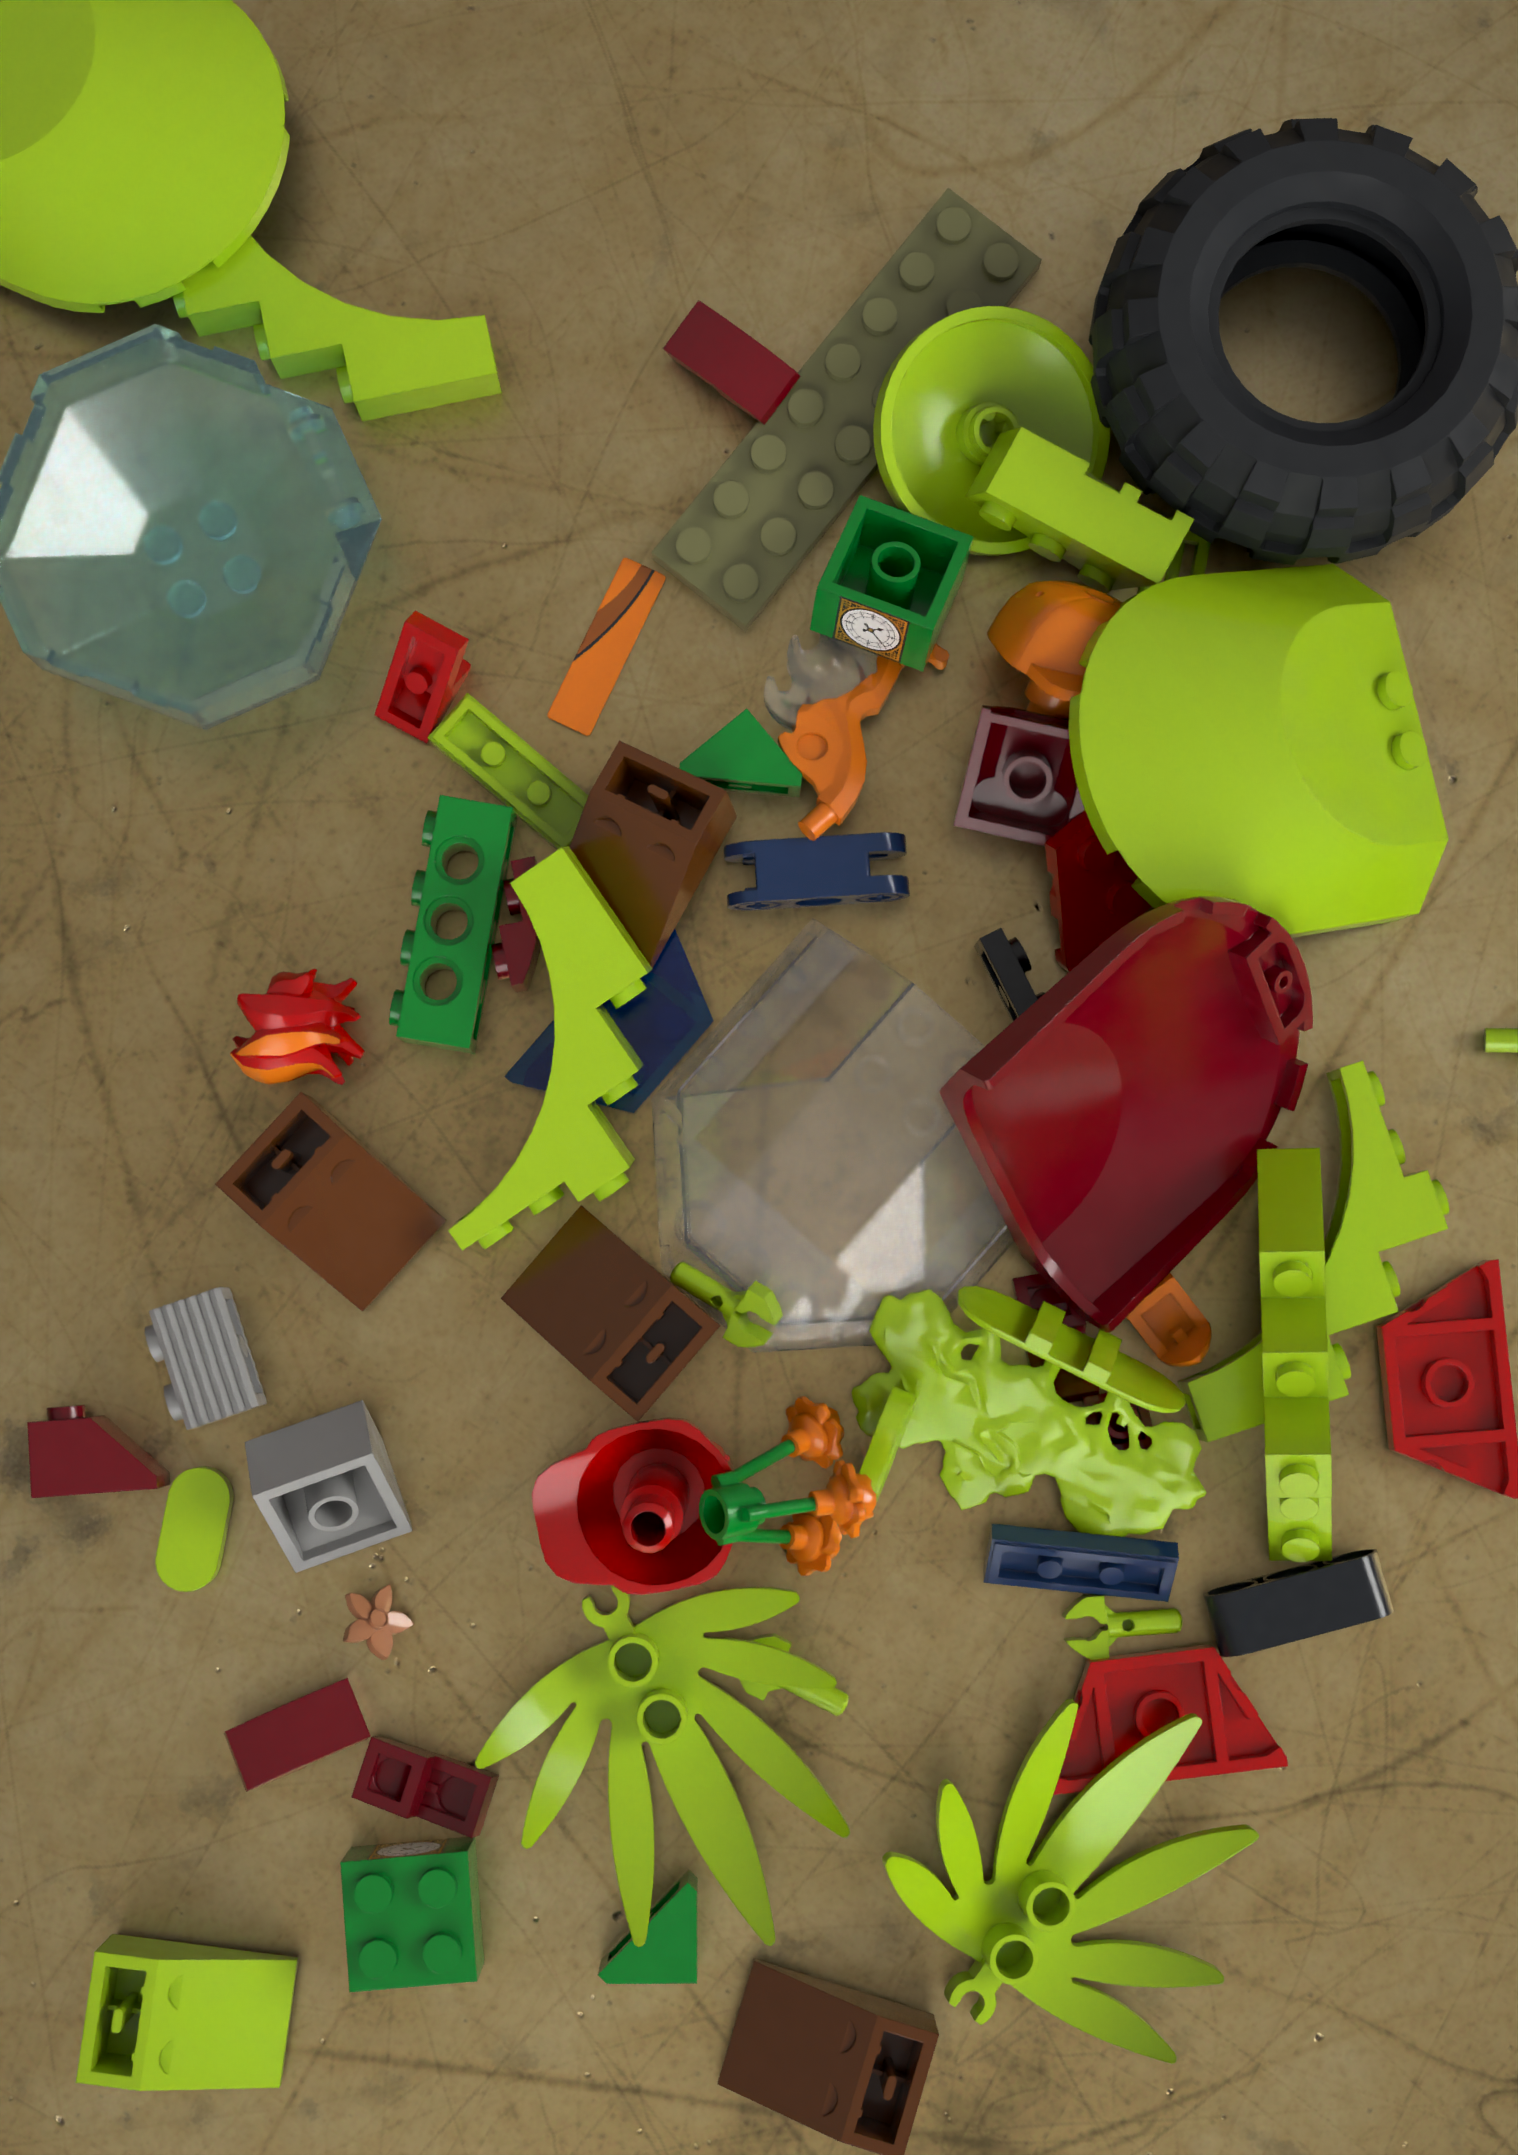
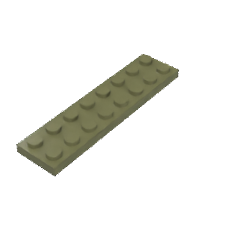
(818, 445)

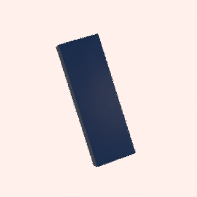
(1080, 1562)

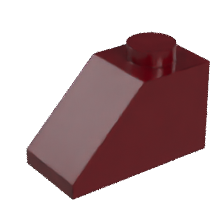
(87, 1456)

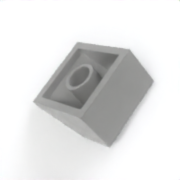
(326, 1486)

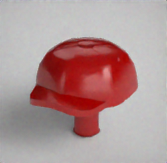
(631, 1508)

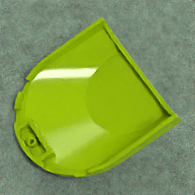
(131, 145)
(1260, 748)

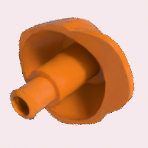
(1044, 636)

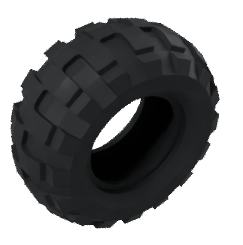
(1334, 206)

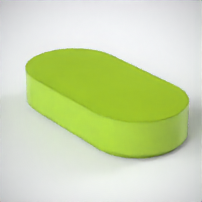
(887, 1437)
(194, 1529)

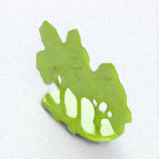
(1011, 1424)

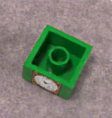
(890, 583)
(412, 1914)

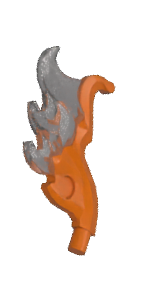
(824, 709)

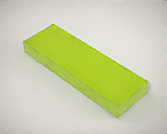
(511, 771)

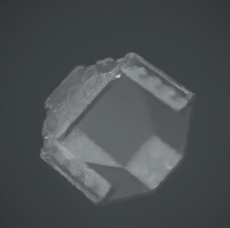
(820, 1149)

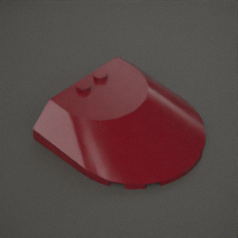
(1138, 1097)

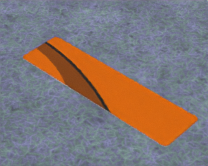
(606, 646)

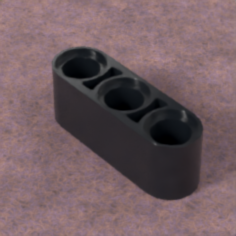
(1298, 1603)

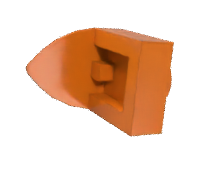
(1172, 1325)

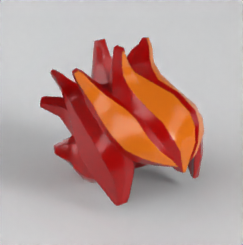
(296, 1029)

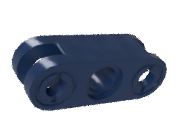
(818, 871)

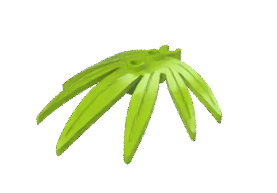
(651, 1692)
(1027, 1912)

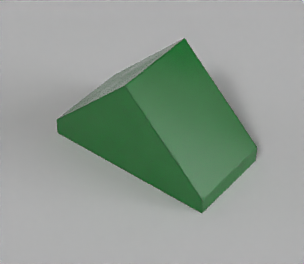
(744, 760)
(670, 1943)

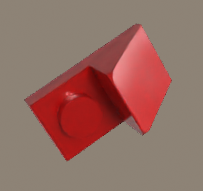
(423, 676)

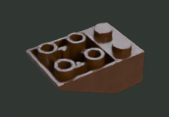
(650, 841)
(331, 1201)
(610, 1313)
(830, 2057)

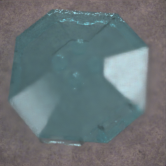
(179, 529)

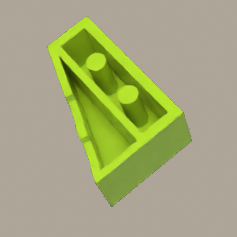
(1075, 513)

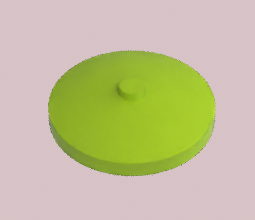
(962, 389)

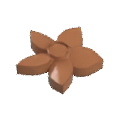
(375, 1621)

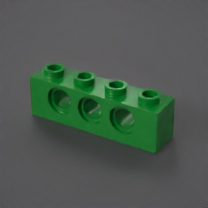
(454, 828)

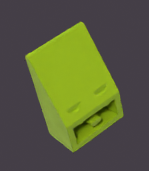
(185, 2016)

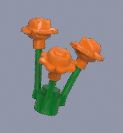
(734, 1509)

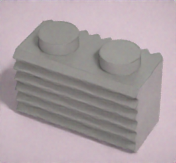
(205, 1358)

